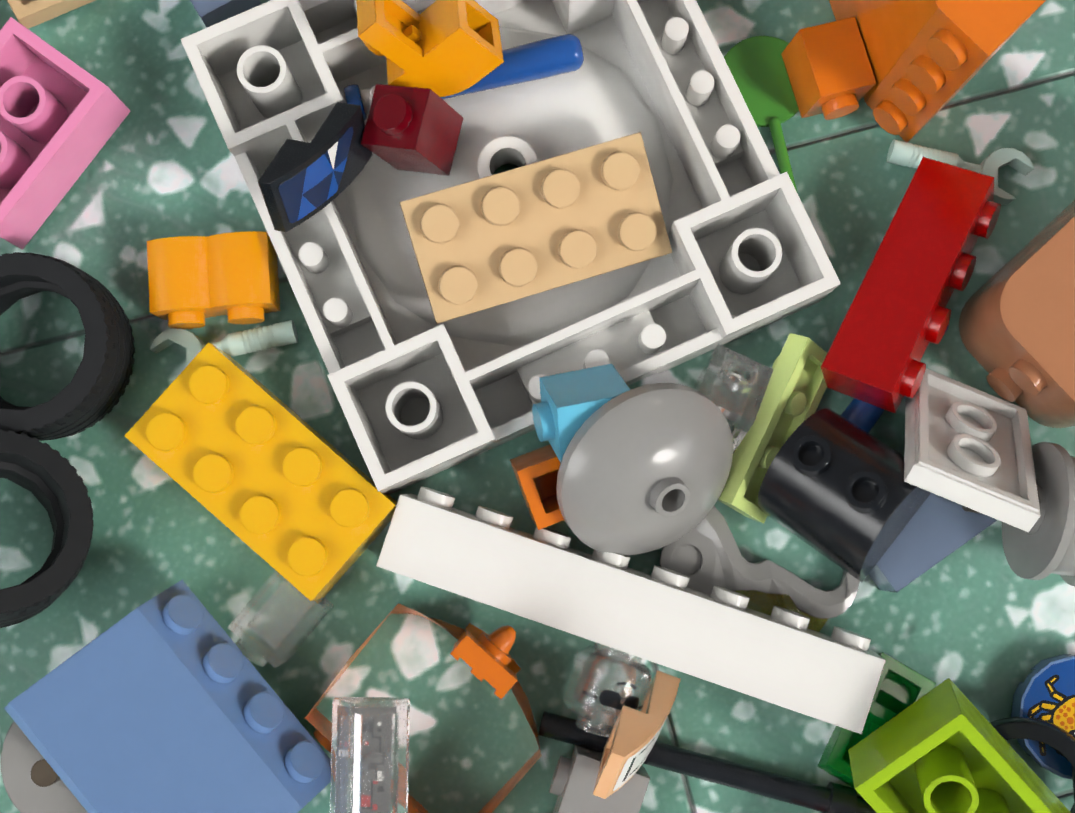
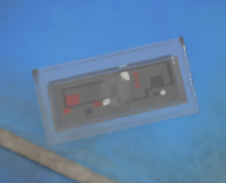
(370, 755)

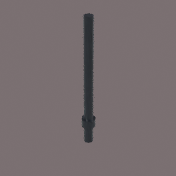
(829, 799)

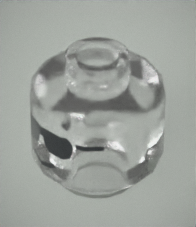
(601, 684)

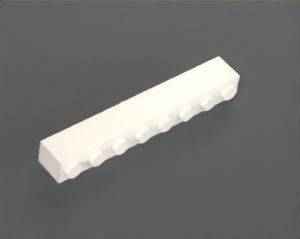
(632, 610)

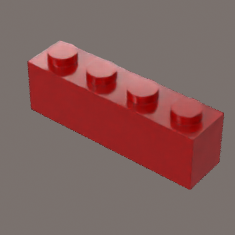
(910, 285)

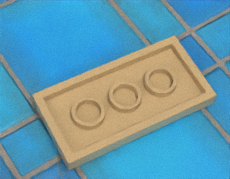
(536, 227)

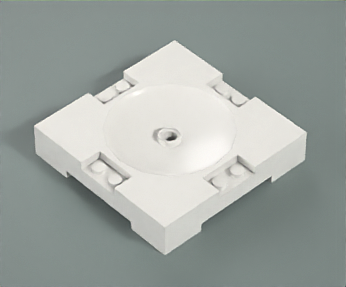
(456, 388)

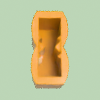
(212, 278)

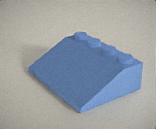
(170, 720)

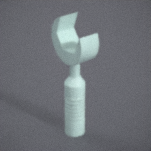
(911, 154)
(233, 343)

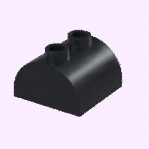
(840, 491)

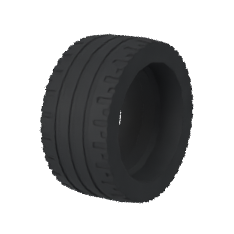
(106, 354)
(70, 511)

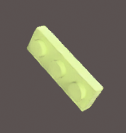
(788, 401)

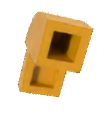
(439, 49)

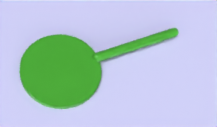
(765, 88)

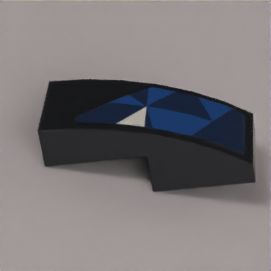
(312, 174)

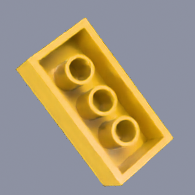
(263, 472)

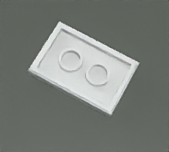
(971, 450)

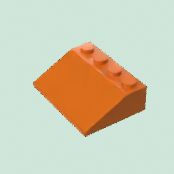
(928, 51)

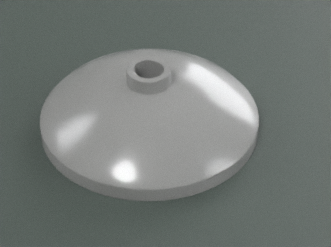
(644, 469)

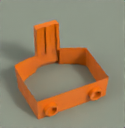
(489, 661)

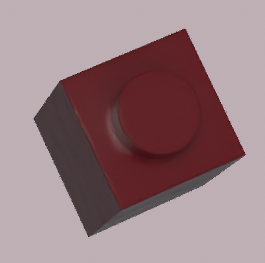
(412, 129)

